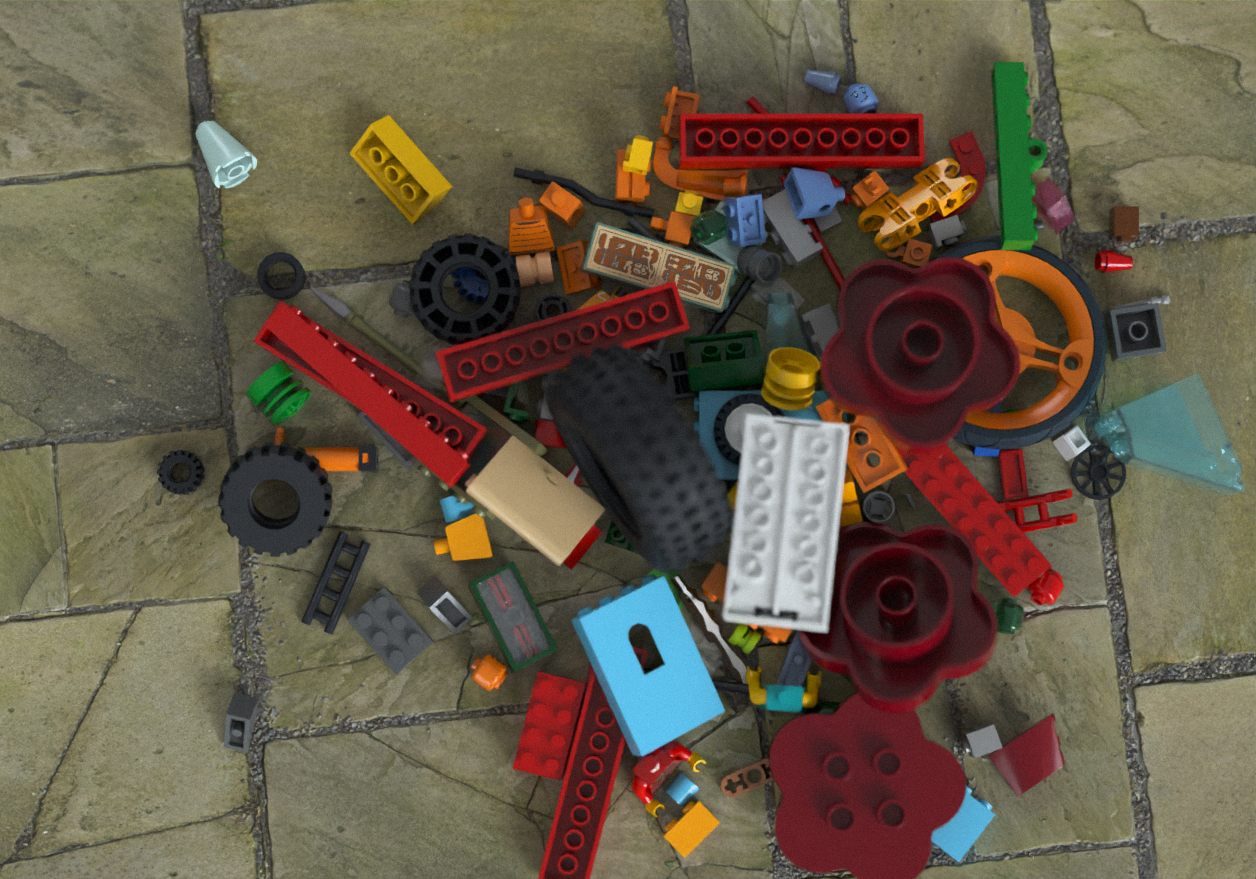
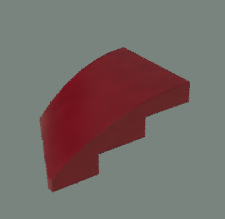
(1030, 756)

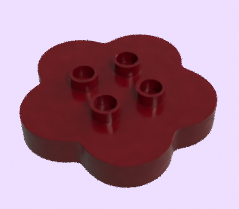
(918, 350)
(904, 614)
(861, 791)

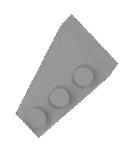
(789, 232)
(819, 328)

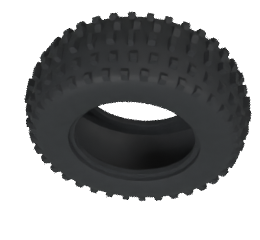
(640, 457)

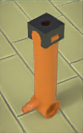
(340, 458)

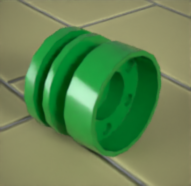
(282, 398)

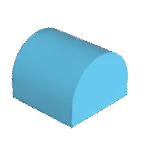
(681, 789)

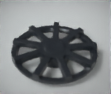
(1098, 473)

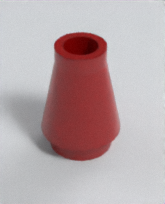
(1110, 261)

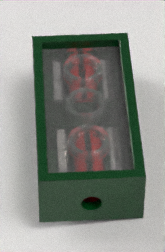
(512, 617)

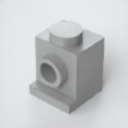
(946, 231)

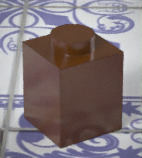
(1124, 223)

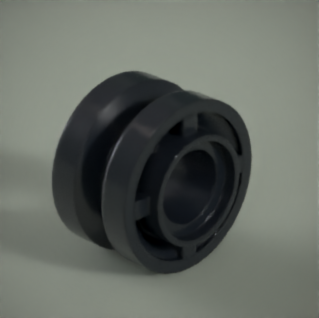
(549, 300)

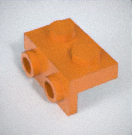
(678, 103)

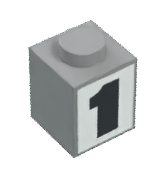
(981, 741)

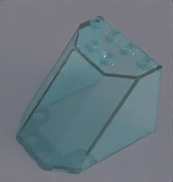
(1175, 436)

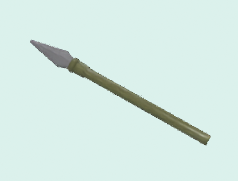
(341, 311)

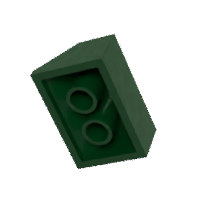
(724, 360)

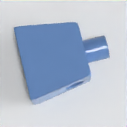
(811, 193)

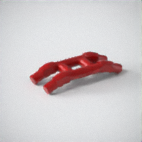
(1041, 501)

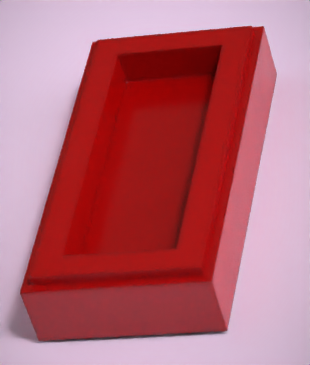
(1012, 474)

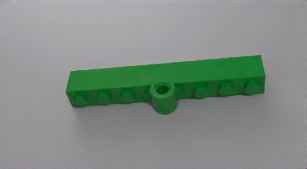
(1015, 156)

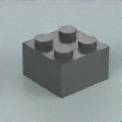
(1135, 332)

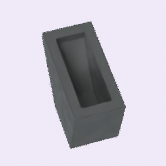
(444, 605)

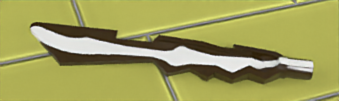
(712, 630)

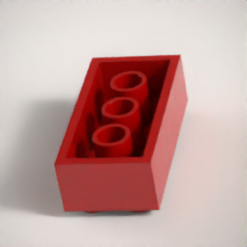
(549, 725)

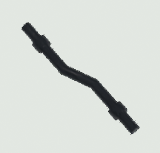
(629, 208)

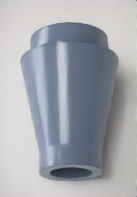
(823, 80)

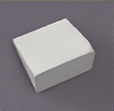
(1071, 443)

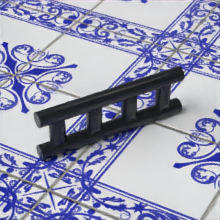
(340, 597)

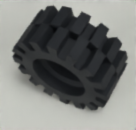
(167, 466)

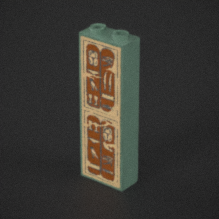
(650, 263)

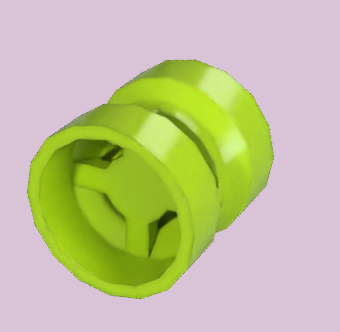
(749, 640)

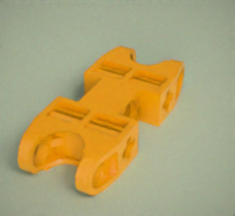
(917, 204)

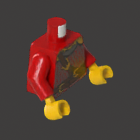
(657, 768)

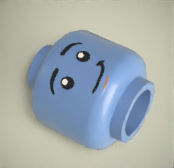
(860, 99)

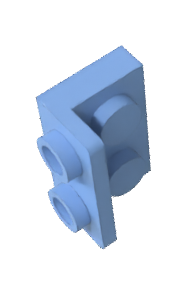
(745, 220)

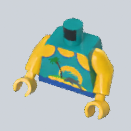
(783, 697)

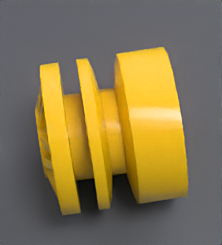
(790, 378)

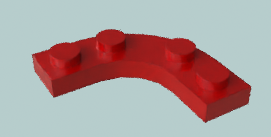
(971, 163)

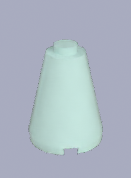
(224, 155)

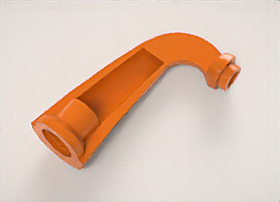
(707, 183)

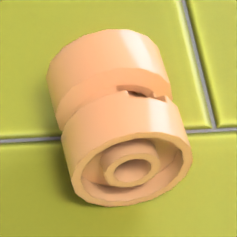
(535, 269)

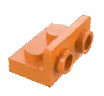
(570, 262)

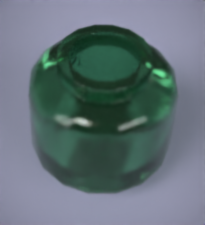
(709, 227)
(1008, 615)

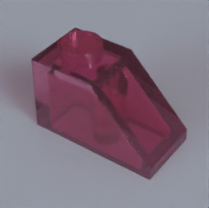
(1052, 206)

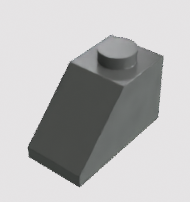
(240, 722)

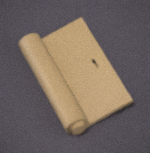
(519, 494)

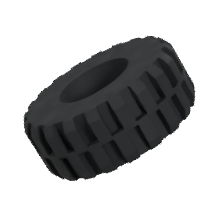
(457, 253)
(267, 533)

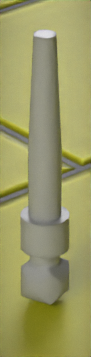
(1164, 299)

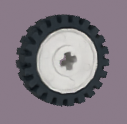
(731, 421)

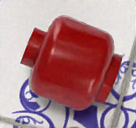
(1046, 588)

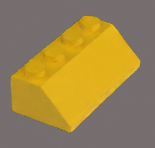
(400, 169)

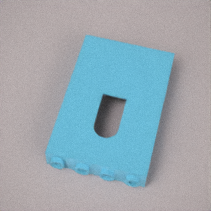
(666, 700)

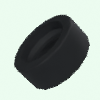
(273, 259)

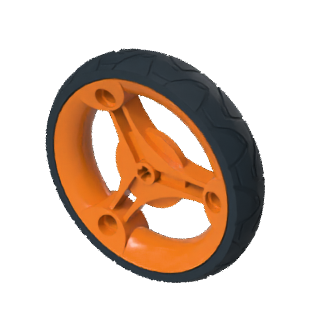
(1085, 346)

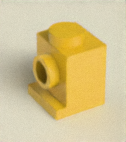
(638, 155)
(689, 203)

